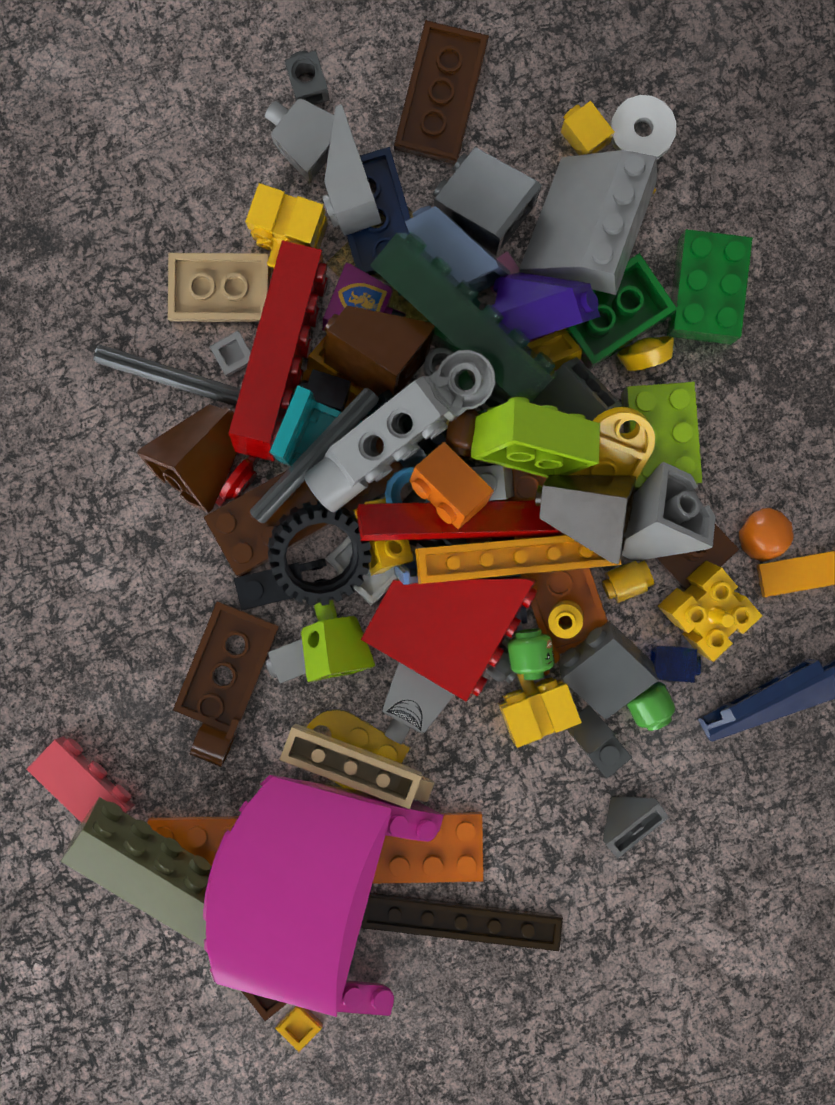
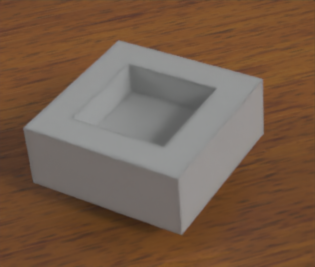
(231, 353)

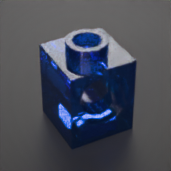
(675, 663)

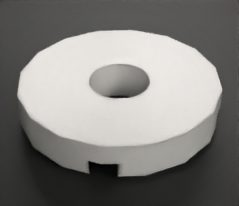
(650, 111)

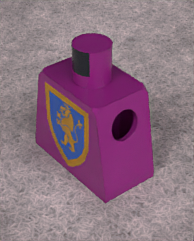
(361, 291)

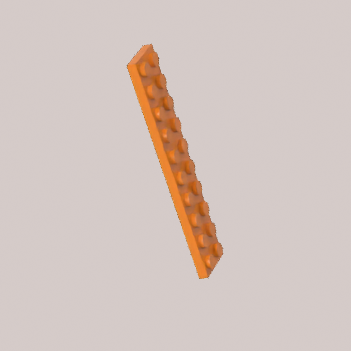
(449, 857)

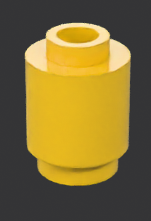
(627, 581)
(565, 608)

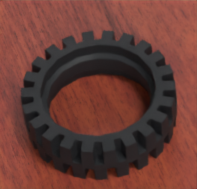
(324, 590)

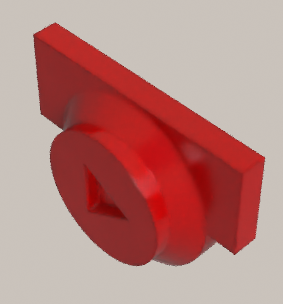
(238, 481)

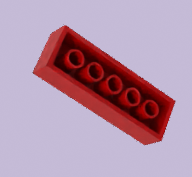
(279, 348)

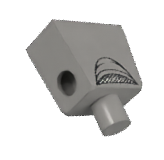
(412, 703)

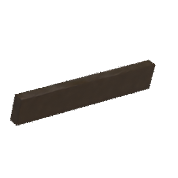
(463, 921)

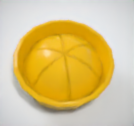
(647, 353)

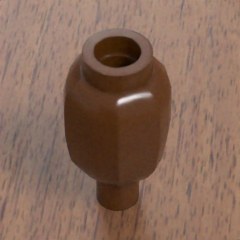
(461, 433)

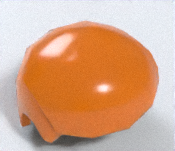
(766, 534)

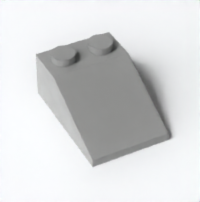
(348, 189)

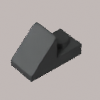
(599, 742)

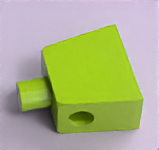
(334, 645)

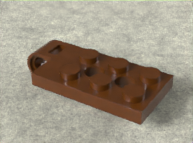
(220, 705)

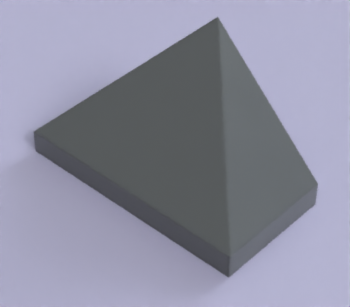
(631, 821)

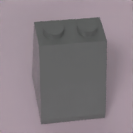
(487, 198)

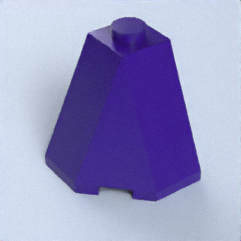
(543, 303)

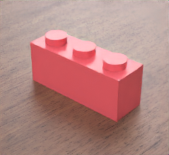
(75, 779)

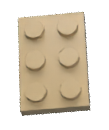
(217, 286)

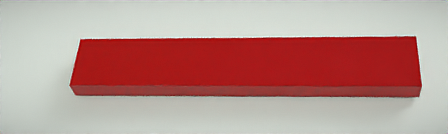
(422, 521)

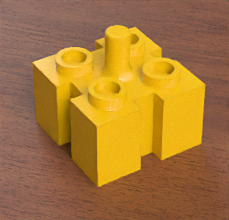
(286, 218)
(710, 610)
(538, 710)

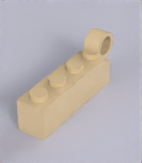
(355, 767)

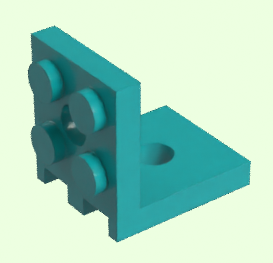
(301, 426)

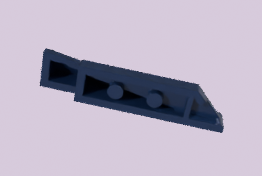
(783, 695)

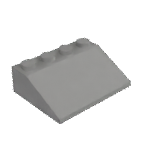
(592, 218)

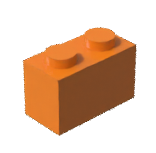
(450, 486)

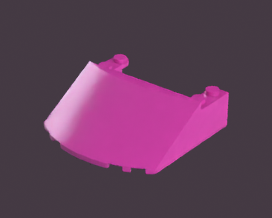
(296, 889)

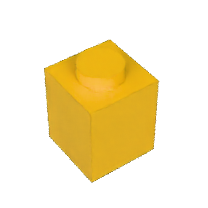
(586, 129)

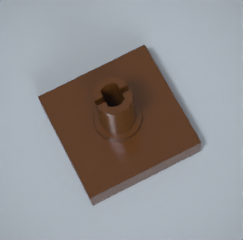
(683, 565)

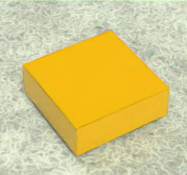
(299, 1027)

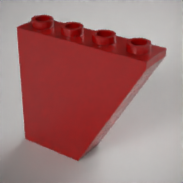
(450, 627)

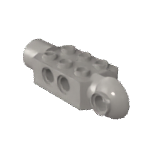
(427, 401)

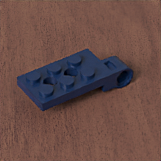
(390, 202)

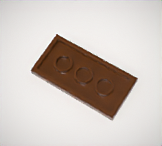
(441, 92)

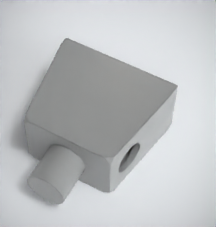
(302, 135)

